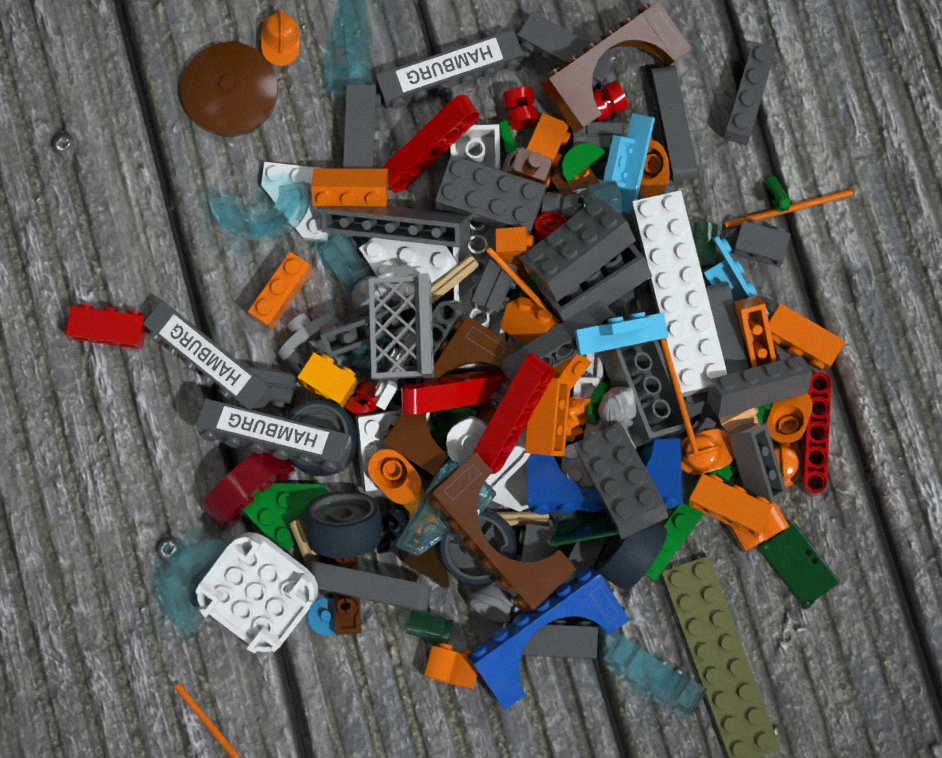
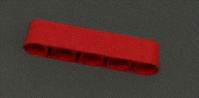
(430, 142)
(450, 392)
(514, 412)
(819, 447)

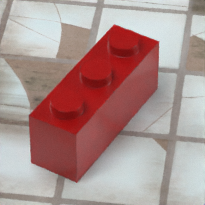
(106, 326)

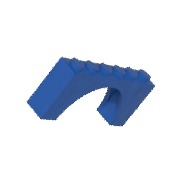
(552, 491)
(500, 655)

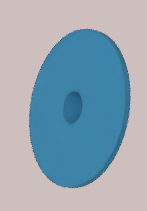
(322, 616)

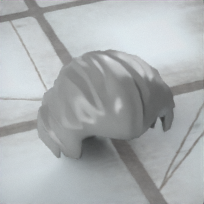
(618, 406)

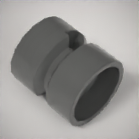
(565, 205)

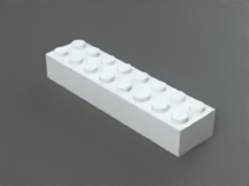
(679, 290)

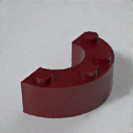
(241, 485)

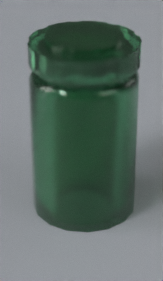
(704, 244)
(430, 627)

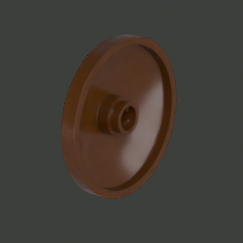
(229, 89)

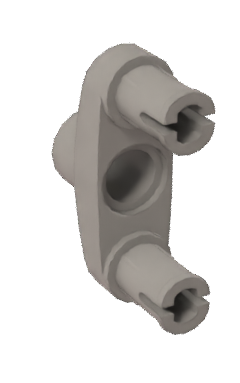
(303, 333)

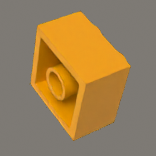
(327, 380)

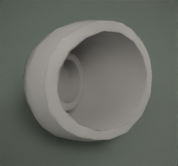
(360, 294)
(492, 603)

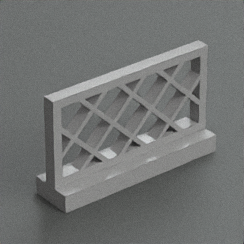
(423, 331)

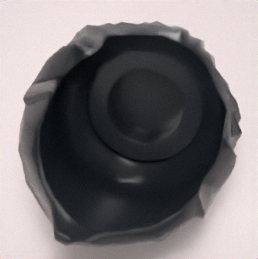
(393, 524)

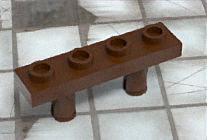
(347, 608)

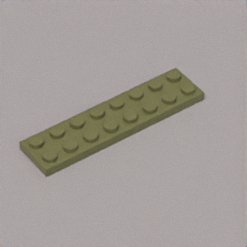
(720, 660)

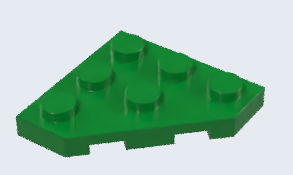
(280, 506)

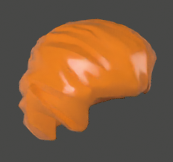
(576, 416)

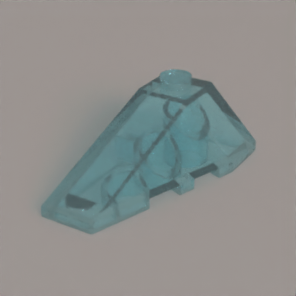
(349, 49)
(426, 525)

